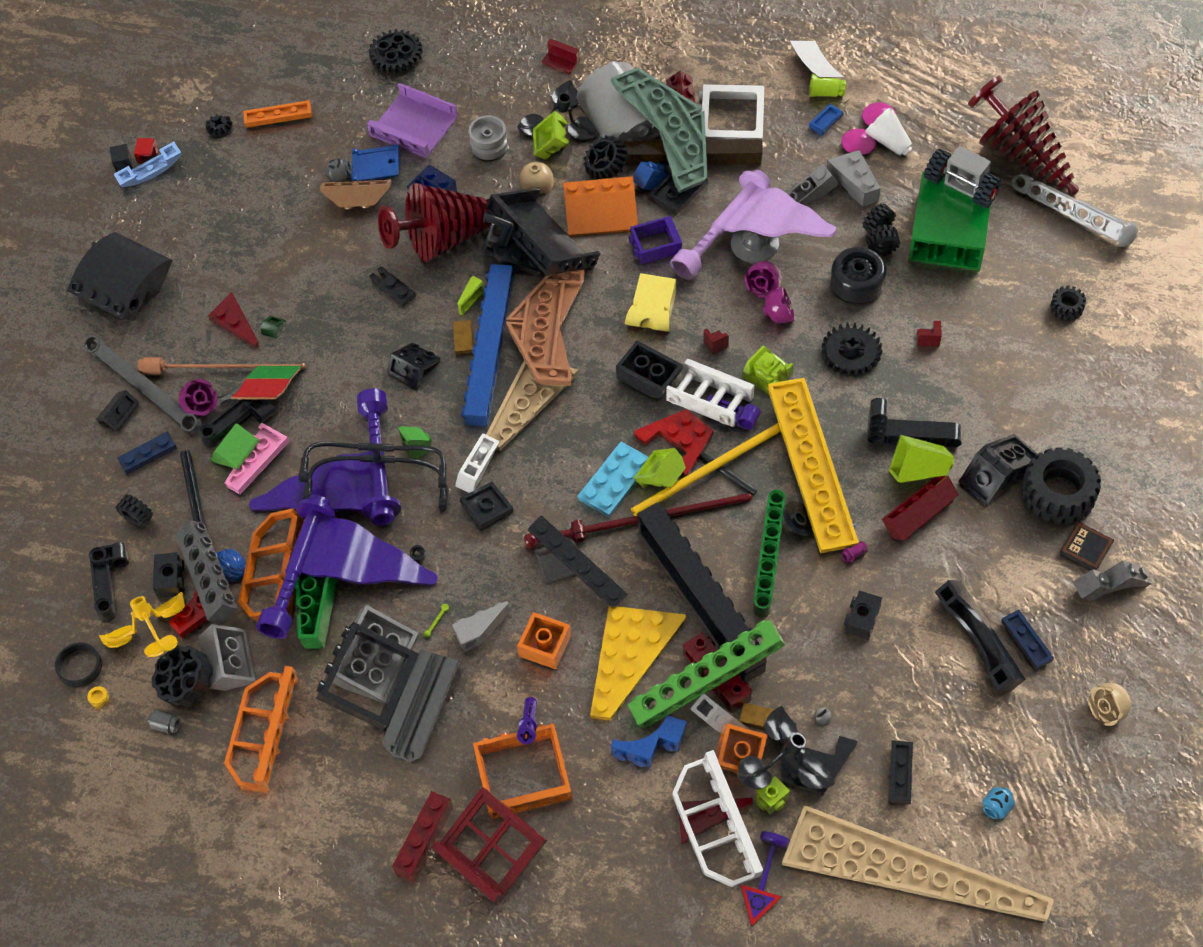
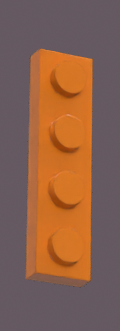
(277, 114)

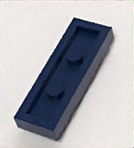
(147, 452)
(1027, 639)

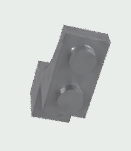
(1120, 576)

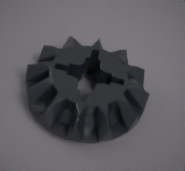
(221, 129)

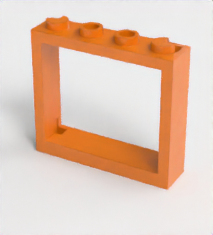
(532, 800)

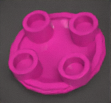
(873, 111)
(858, 140)

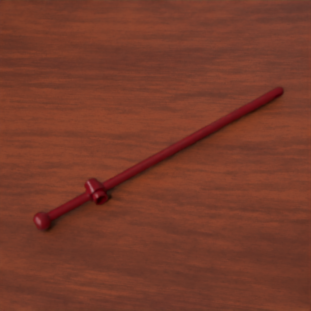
(579, 530)

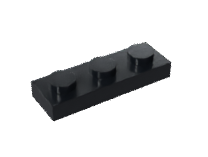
(901, 772)

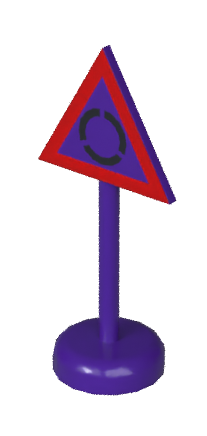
(757, 900)

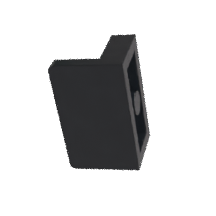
(118, 409)

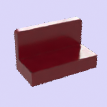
(561, 56)

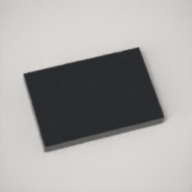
(669, 198)

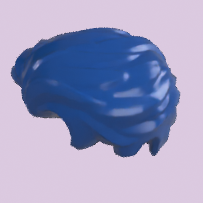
(232, 564)

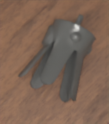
(226, 398)

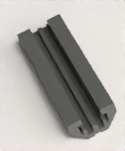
(419, 705)

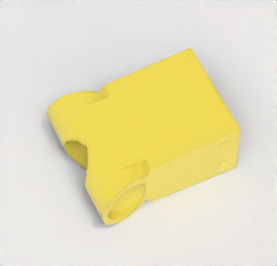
(652, 303)

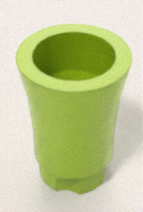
(826, 87)

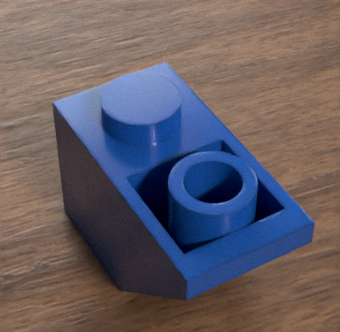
(650, 175)

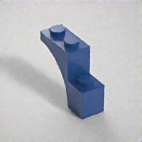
(643, 751)

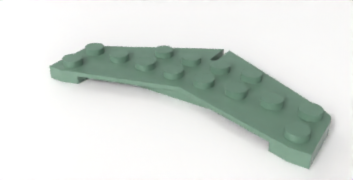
(672, 115)

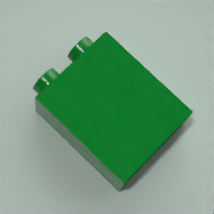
(948, 227)

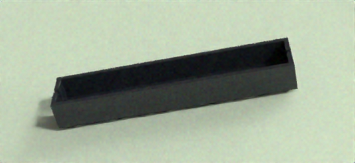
(694, 581)

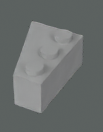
(856, 177)

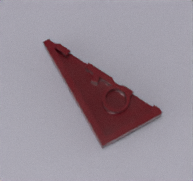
(230, 317)

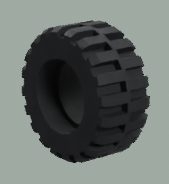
(1066, 465)

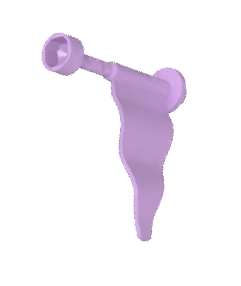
(756, 210)

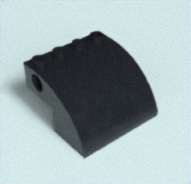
(118, 275)

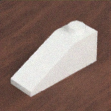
(476, 463)

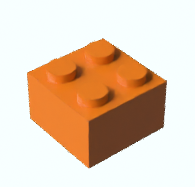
(544, 640)
(737, 744)

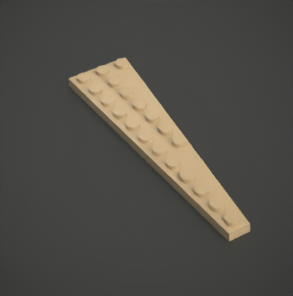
(859, 854)

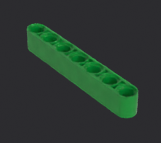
(769, 561)

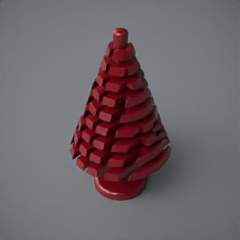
(1022, 132)
(434, 220)

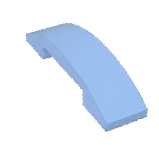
(149, 169)

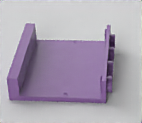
(414, 121)

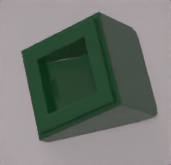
(272, 326)

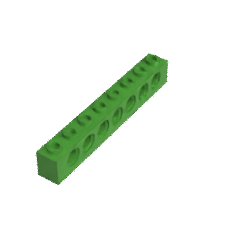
(717, 675)

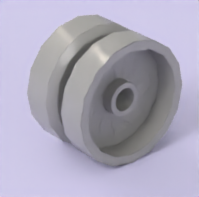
(488, 137)

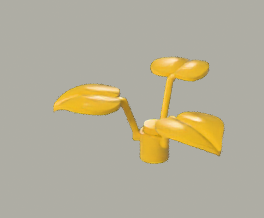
(142, 611)

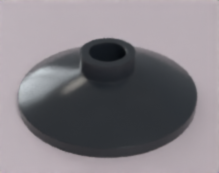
(797, 518)

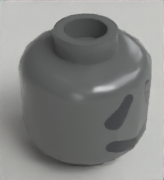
(338, 169)

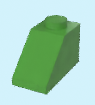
(414, 436)

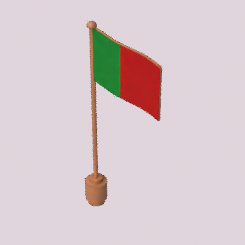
(264, 382)

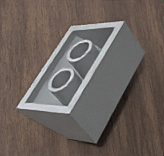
(229, 655)

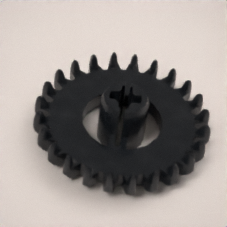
(852, 339)

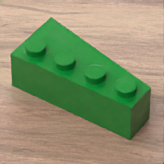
(314, 609)

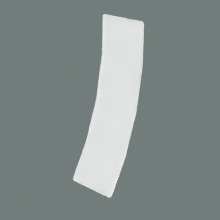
(814, 59)

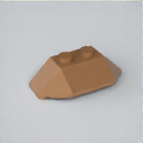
(355, 193)

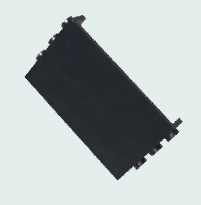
(539, 233)

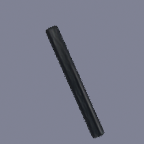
(192, 487)

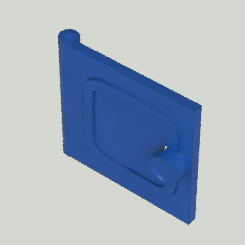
(374, 163)

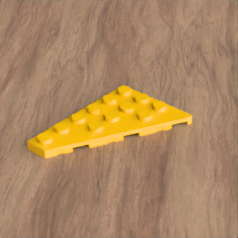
(628, 650)

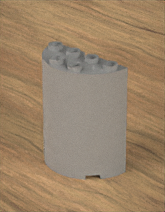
(610, 110)

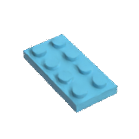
(613, 480)

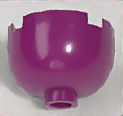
(763, 278)
(778, 306)
(197, 397)

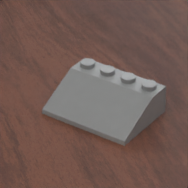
(369, 667)

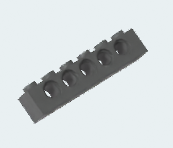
(206, 572)

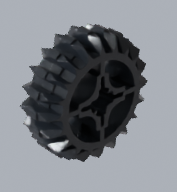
(606, 147)

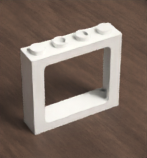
(742, 92)

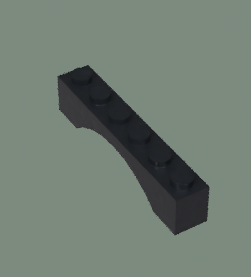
(999, 663)

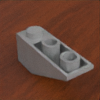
(814, 186)
(477, 628)
(713, 713)

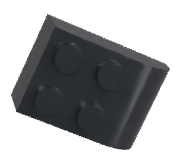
(647, 370)

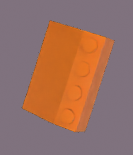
(600, 206)

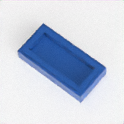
(826, 119)

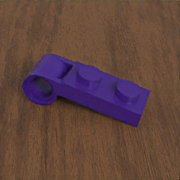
(745, 416)

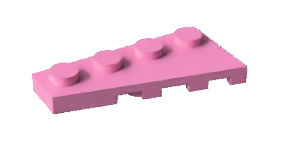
(269, 446)

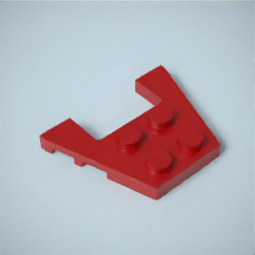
(683, 431)

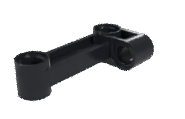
(236, 413)
(112, 557)

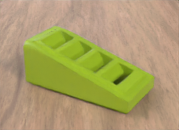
(470, 295)

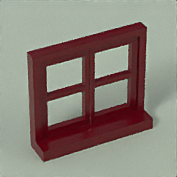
(471, 869)

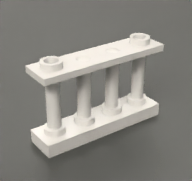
(716, 379)

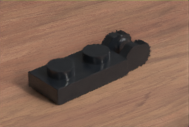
(393, 287)

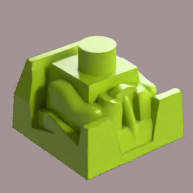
(550, 136)
(765, 369)
(661, 469)

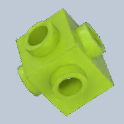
(773, 796)

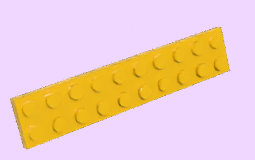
(812, 465)

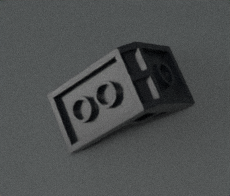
(996, 467)

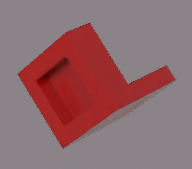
(145, 147)

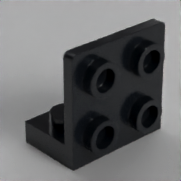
(410, 362)

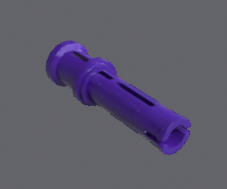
(528, 719)

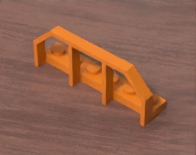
(254, 552)
(271, 735)

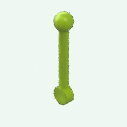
(444, 608)

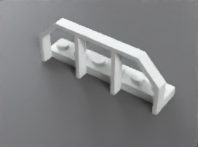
(734, 823)

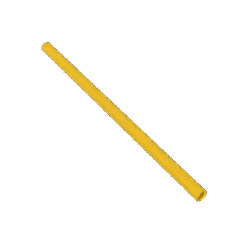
(707, 469)

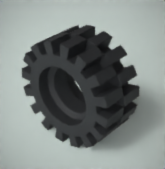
(879, 215)
(883, 239)
(1071, 295)
(134, 511)

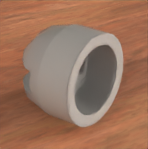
(825, 719)

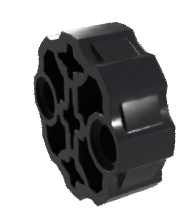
(182, 676)

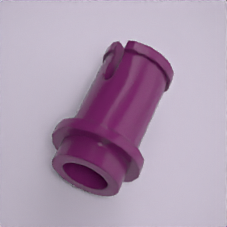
(855, 551)

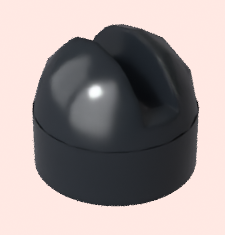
(419, 549)

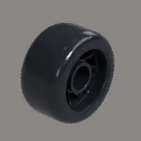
(858, 275)

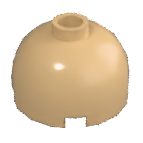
(536, 176)
(1109, 703)

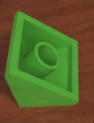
(234, 448)

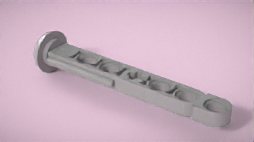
(1116, 228)

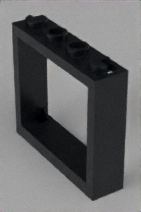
(332, 667)

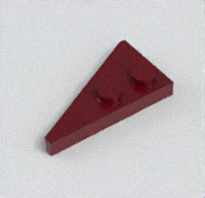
(707, 818)

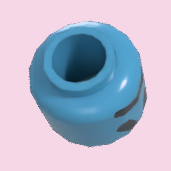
(998, 803)

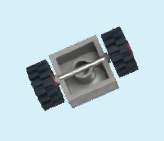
(965, 173)

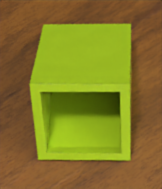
(919, 460)

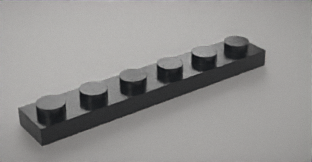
(577, 562)

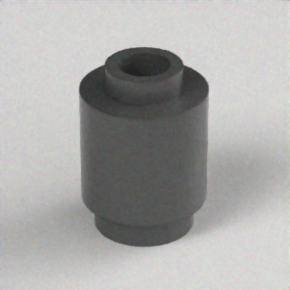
(164, 721)

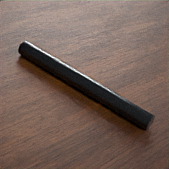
(730, 475)

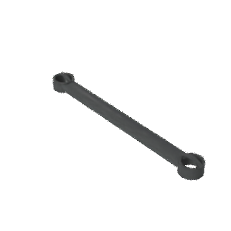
(142, 383)

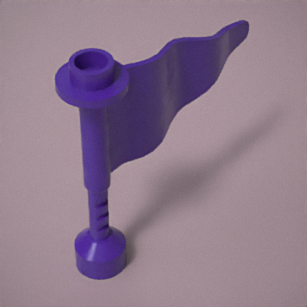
(345, 483)
(338, 551)

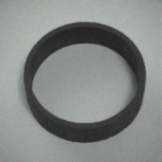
(68, 650)

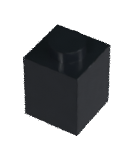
(121, 157)

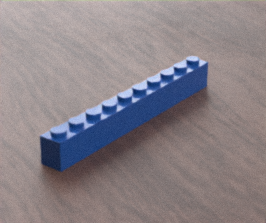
(488, 345)

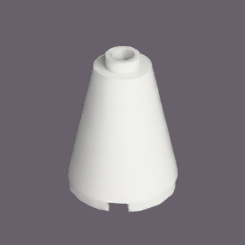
(890, 133)

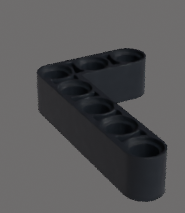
(888, 431)

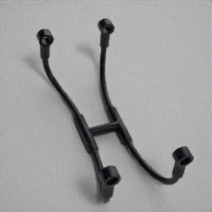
(305, 476)

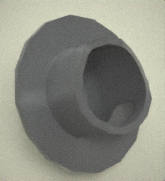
(753, 246)

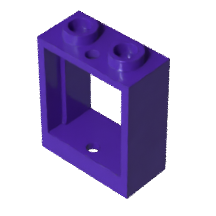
(652, 228)

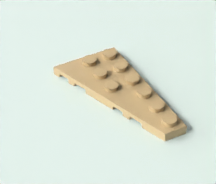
(521, 405)

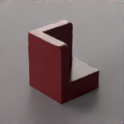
(930, 337)
(716, 341)

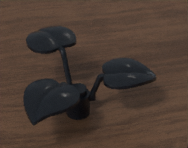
(564, 98)
(781, 727)

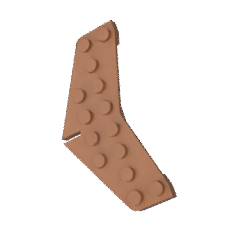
(537, 326)

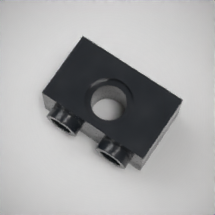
(164, 565)
(858, 625)

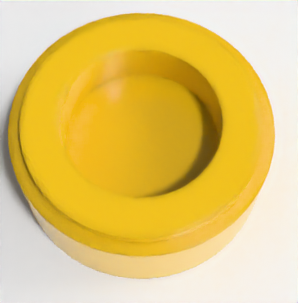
(98, 697)

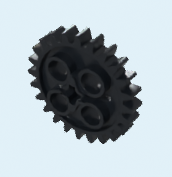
(395, 51)

